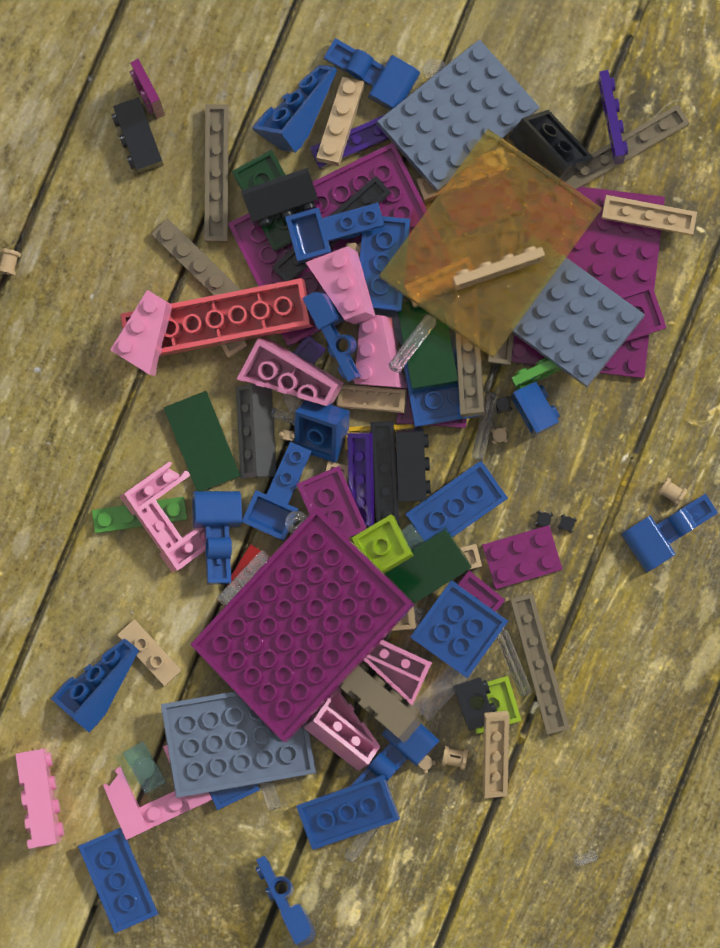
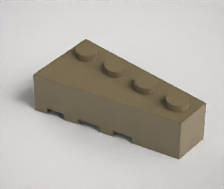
(380, 703)

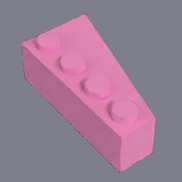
(288, 373)
(39, 798)

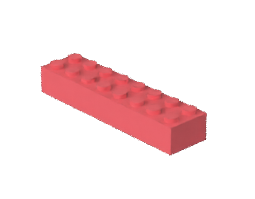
(235, 317)

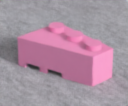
(344, 283)
(144, 333)
(374, 352)
(399, 668)
(342, 731)

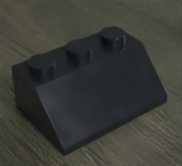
(550, 144)
(280, 197)

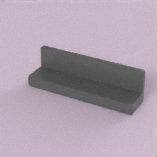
(255, 431)

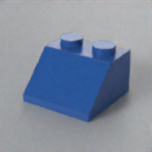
(535, 408)
(321, 429)

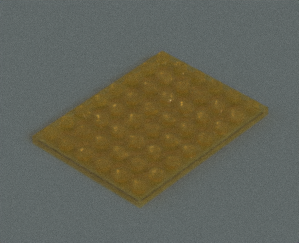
(486, 211)

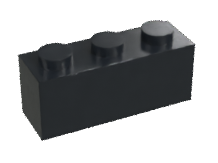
(137, 136)
(412, 464)

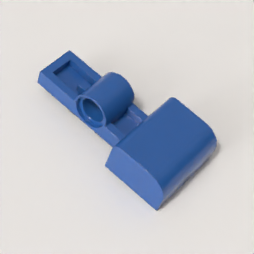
(389, 82)
(313, 233)
(326, 318)
(270, 510)
(216, 513)
(652, 541)
(397, 752)
(296, 916)

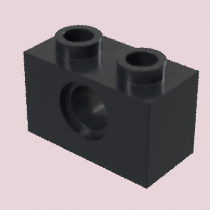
(464, 693)

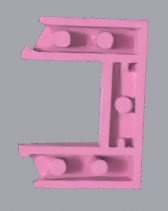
(142, 502)
(138, 819)

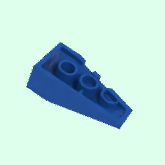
(294, 118)
(93, 691)

